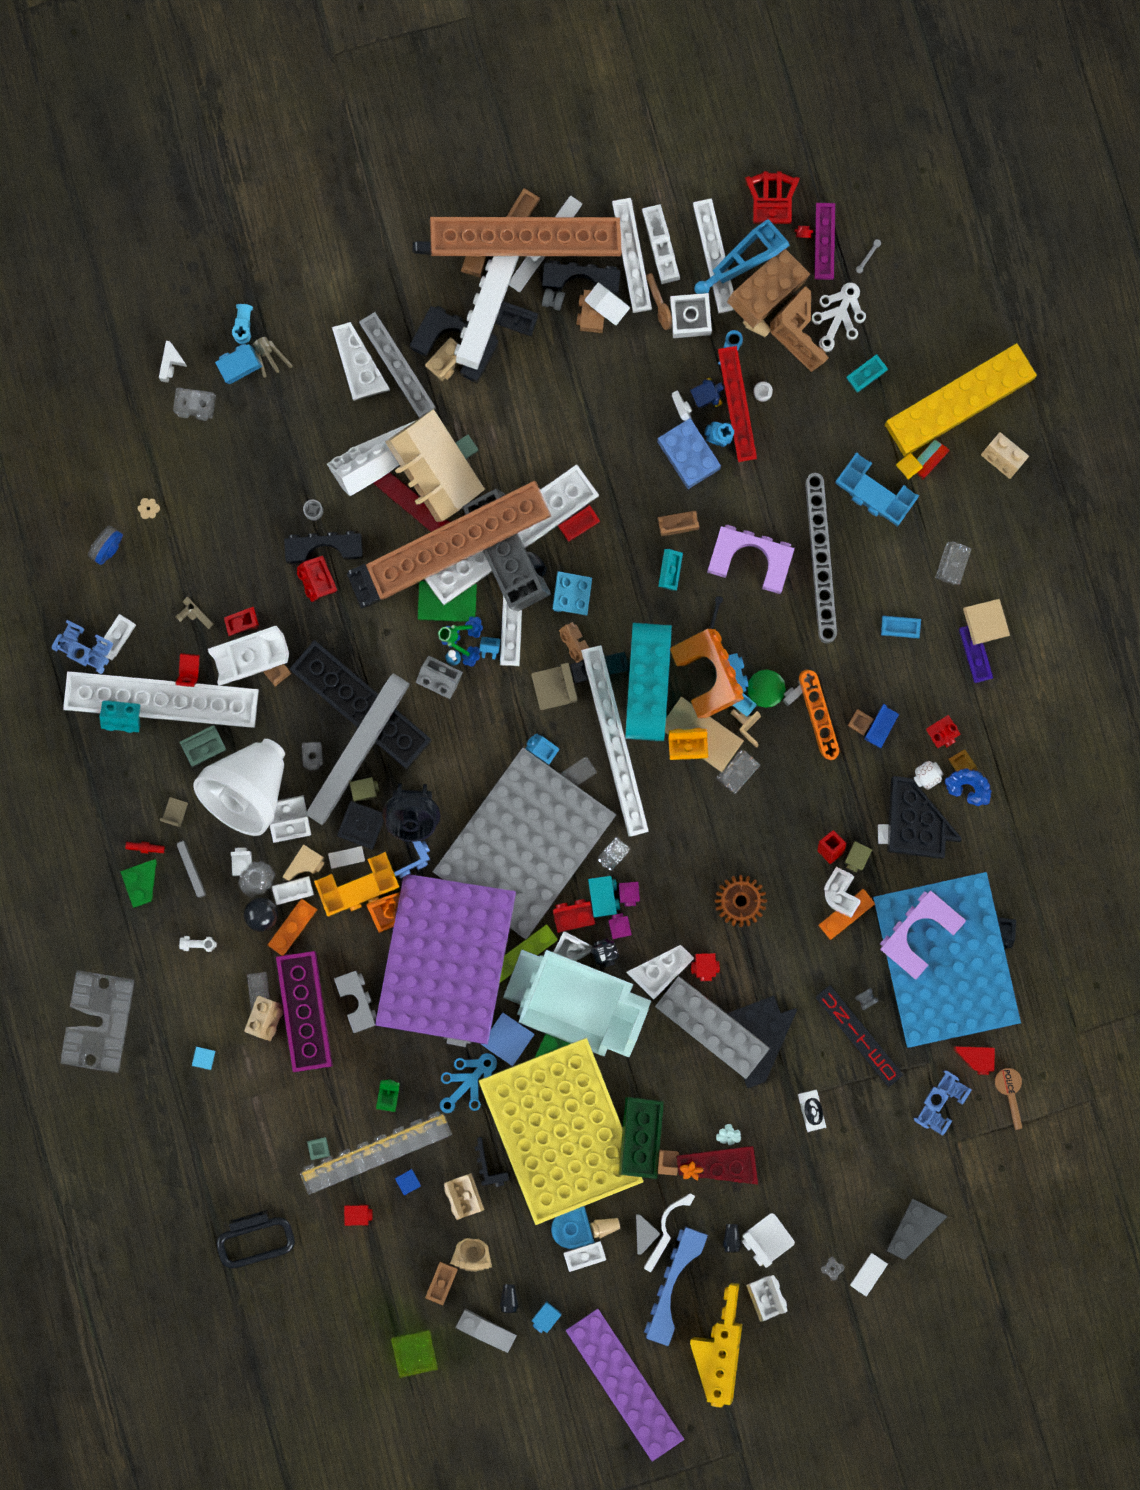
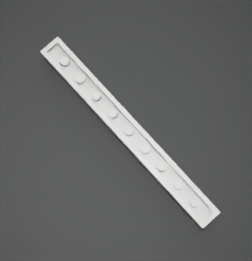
(614, 740)

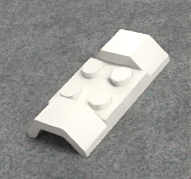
(250, 655)

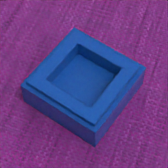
(408, 1182)

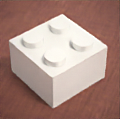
(690, 315)

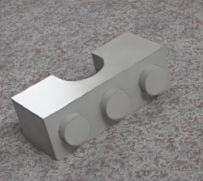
(352, 984)

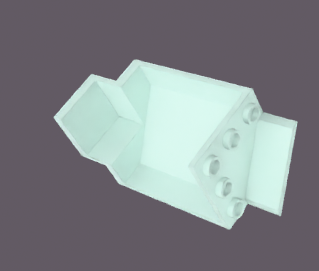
(576, 1002)

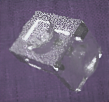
(613, 854)

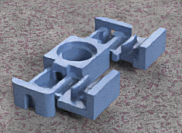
(70, 646)
(946, 1086)

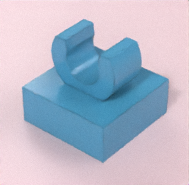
(489, 645)

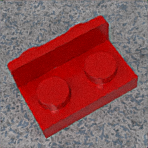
(316, 578)
(573, 916)

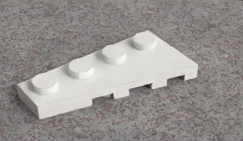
(359, 367)

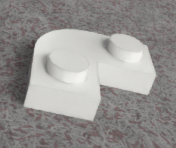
(836, 893)

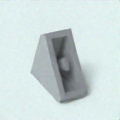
(645, 1234)

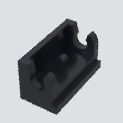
(516, 318)
(363, 586)

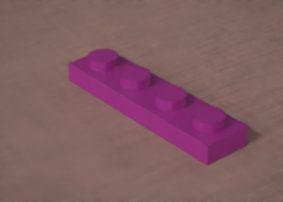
(824, 241)

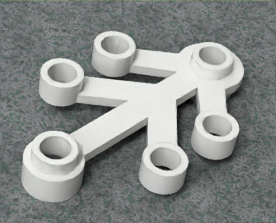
(840, 314)

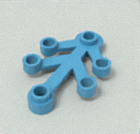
(470, 1079)

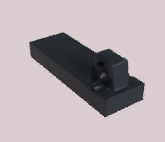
(615, 664)

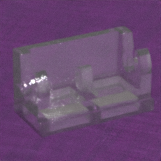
(953, 563)
(738, 771)

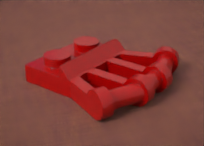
(776, 209)

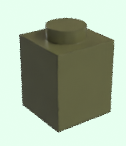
(364, 789)
(857, 857)

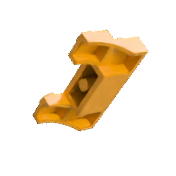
(358, 891)

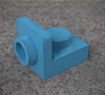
(542, 748)

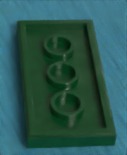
(641, 1138)

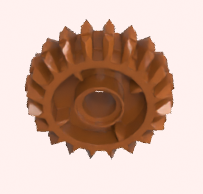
(752, 897)

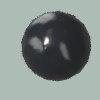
(260, 914)

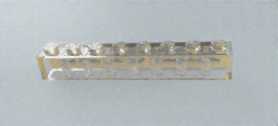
(376, 1153)

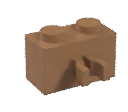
(589, 319)

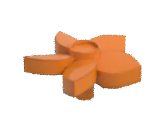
(690, 1171)

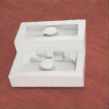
(290, 819)

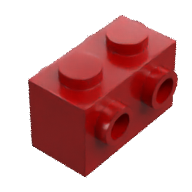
(705, 966)

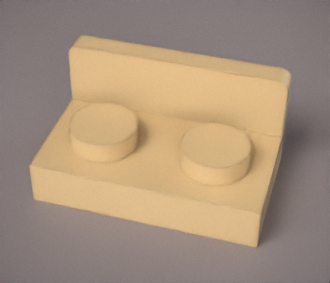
(444, 360)

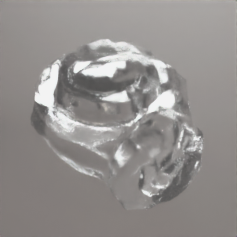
(256, 878)

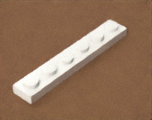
(713, 250)
(632, 256)

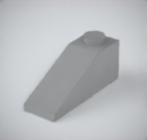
(485, 1330)

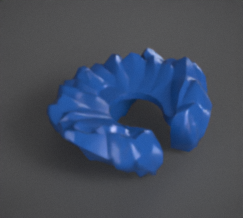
(973, 778)

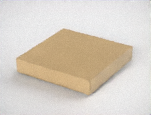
(986, 622)

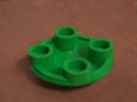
(766, 688)

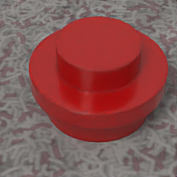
(803, 231)

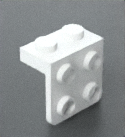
(767, 1240)

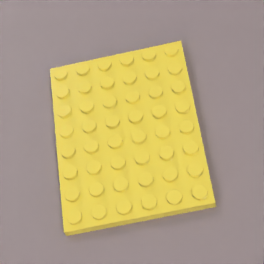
(558, 1130)

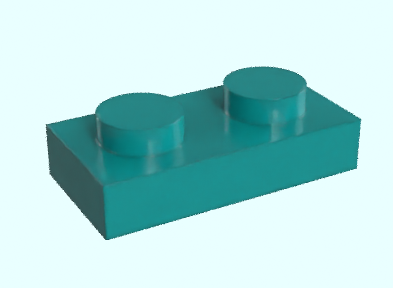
(867, 373)
(670, 569)

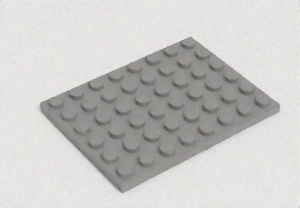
(527, 838)

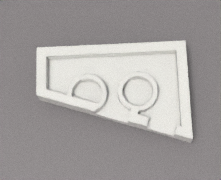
(661, 970)

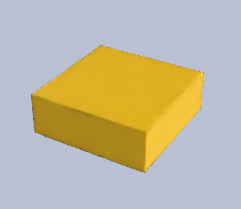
(909, 466)

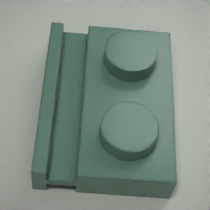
(203, 746)

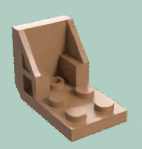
(788, 328)

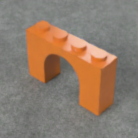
(726, 689)

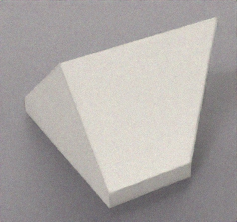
(572, 947)

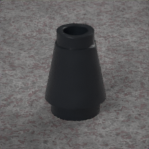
(732, 1239)
(508, 1299)

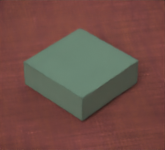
(467, 446)
(318, 1148)

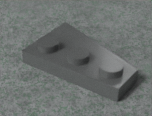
(914, 1228)

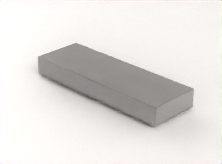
(191, 869)

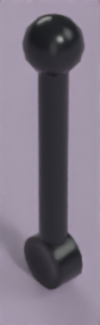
(718, 600)

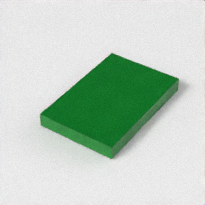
(456, 610)

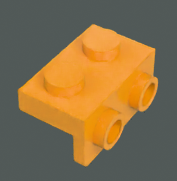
(688, 743)

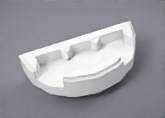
(682, 407)

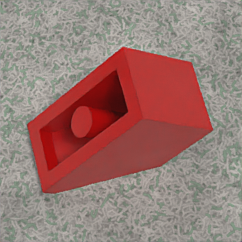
(977, 1058)

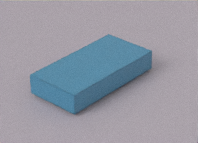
(900, 627)

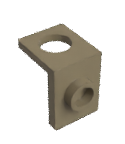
(174, 812)

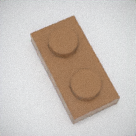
(441, 1283)

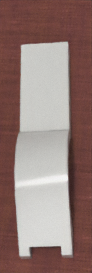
(686, 1200)

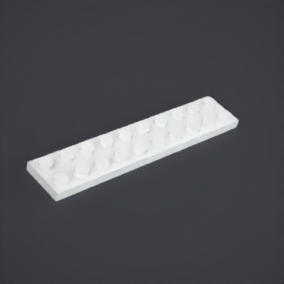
(563, 499)
(163, 699)

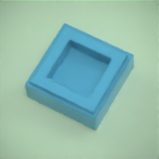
(745, 706)
(203, 1058)

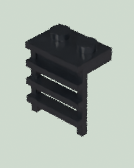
(497, 1179)

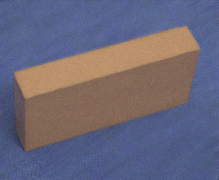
(524, 204)

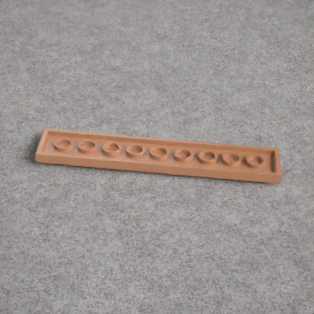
(525, 236)
(458, 540)

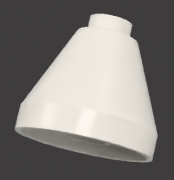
(244, 787)

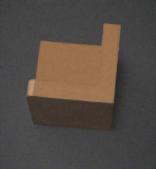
(667, 1162)

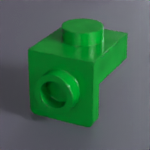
(388, 1095)

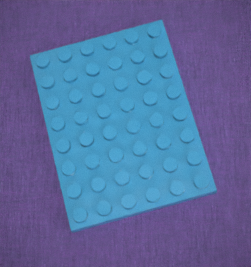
(967, 973)

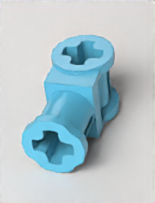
(242, 323)

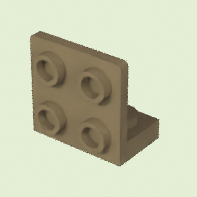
(554, 687)

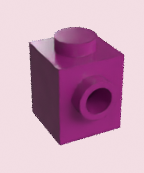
(629, 893)
(619, 926)

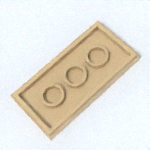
(721, 741)

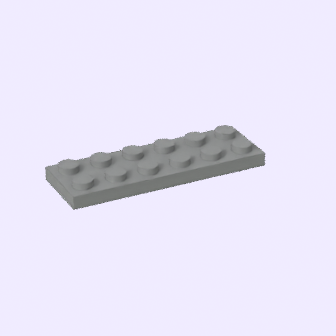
(712, 1027)

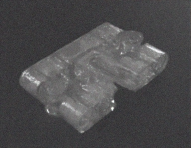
(104, 1041)

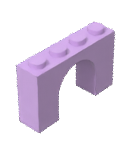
(777, 554)
(929, 907)

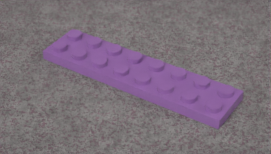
(625, 1384)

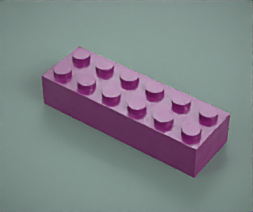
(304, 1011)

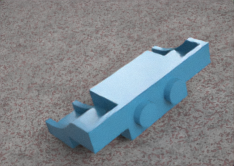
(872, 494)

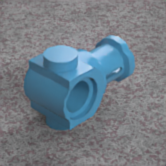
(719, 433)

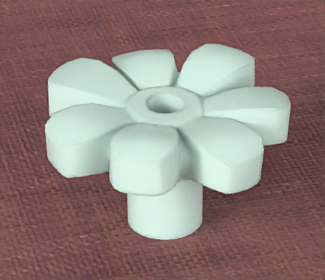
(728, 1135)

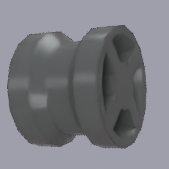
(866, 999)

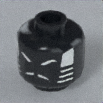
(605, 952)

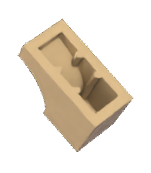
(305, 861)

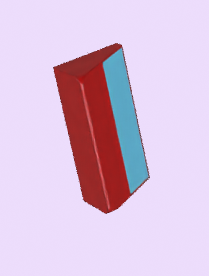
(931, 457)

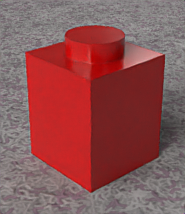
(831, 847)
(357, 1215)

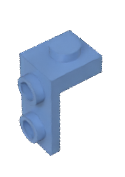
(422, 850)

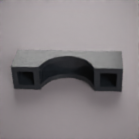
(557, 275)
(298, 549)

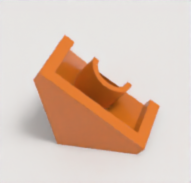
(384, 911)

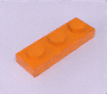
(837, 921)
(292, 927)

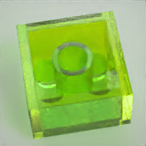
(414, 1353)

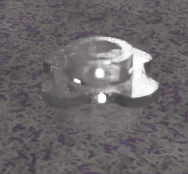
(827, 1268)

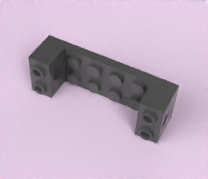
(511, 564)

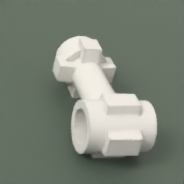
(208, 944)

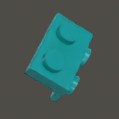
(120, 716)

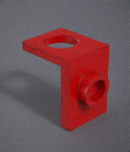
(188, 670)

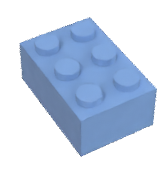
(689, 453)

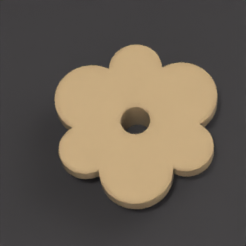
(154, 508)

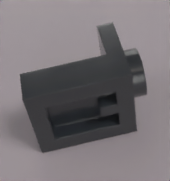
(1007, 931)

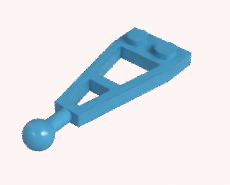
(769, 237)

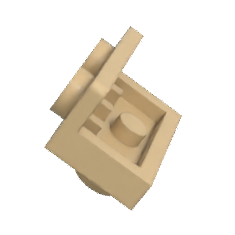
(1004, 455)
(264, 1018)
(463, 1196)

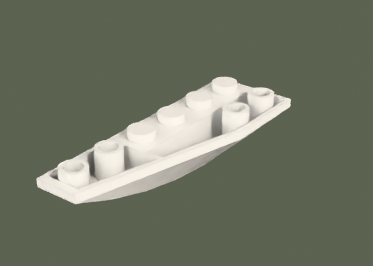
(364, 463)

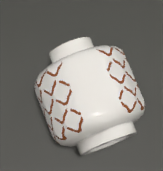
(928, 775)

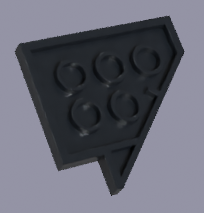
(916, 823)
(770, 1027)

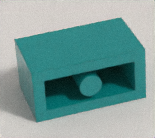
(602, 896)

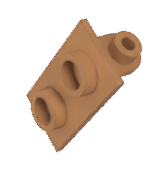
(569, 635)

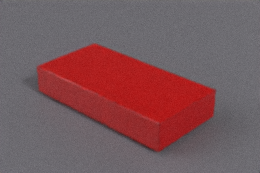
(579, 523)

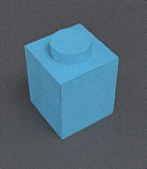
(546, 1318)

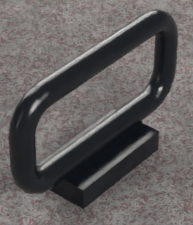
(249, 1224)

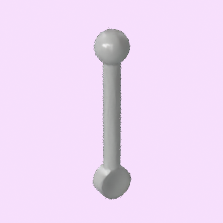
(859, 269)

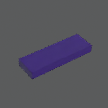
(976, 657)

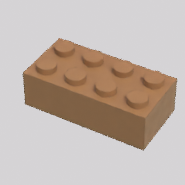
(768, 288)

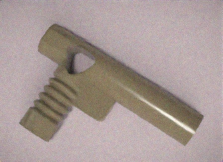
(193, 613)

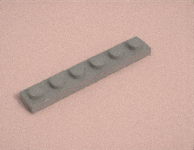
(397, 365)

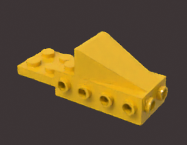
(711, 1357)

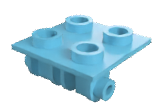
(572, 593)

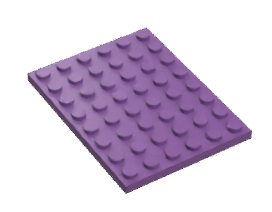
(445, 958)

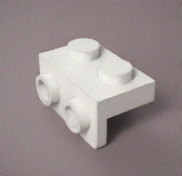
(767, 1297)

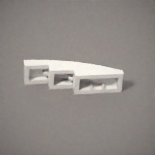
(661, 244)

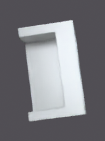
(607, 303)

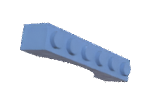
(689, 1247)

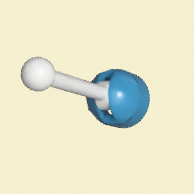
(451, 656)

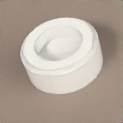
(763, 391)

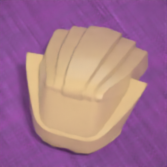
(471, 1255)

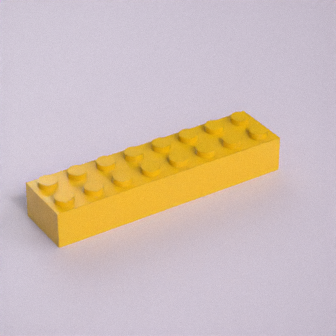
(960, 399)

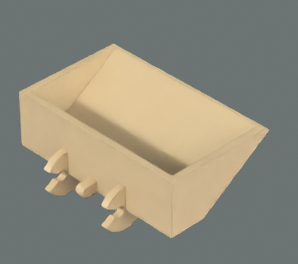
(434, 466)

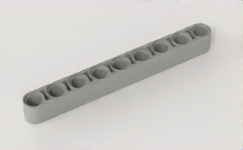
(823, 548)
(357, 748)

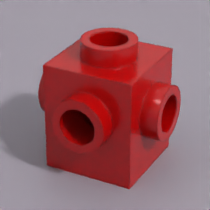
(943, 732)

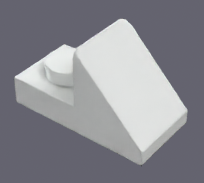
(169, 357)

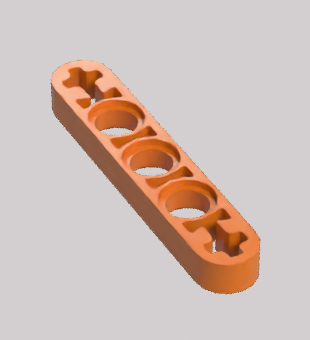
(812, 707)

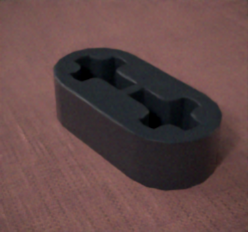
(421, 247)

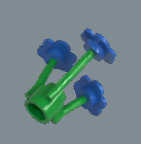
(449, 636)

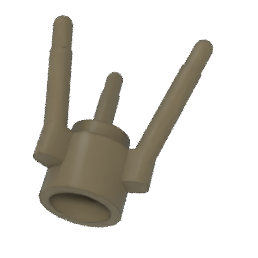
(263, 347)

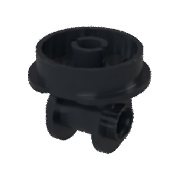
(411, 814)

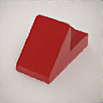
(241, 621)

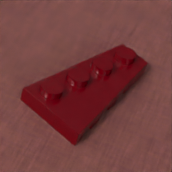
(724, 1164)

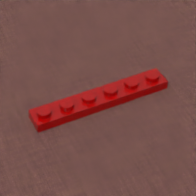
(737, 403)

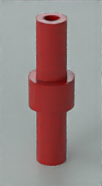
(145, 847)

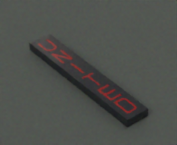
(859, 1036)

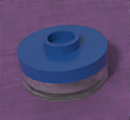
(105, 545)

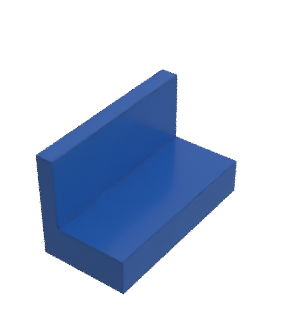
(881, 726)

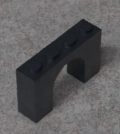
(437, 323)

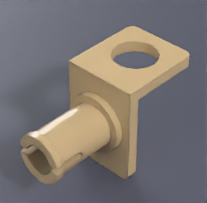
(747, 723)

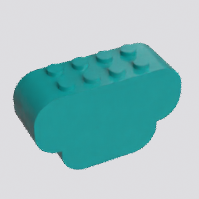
(648, 682)

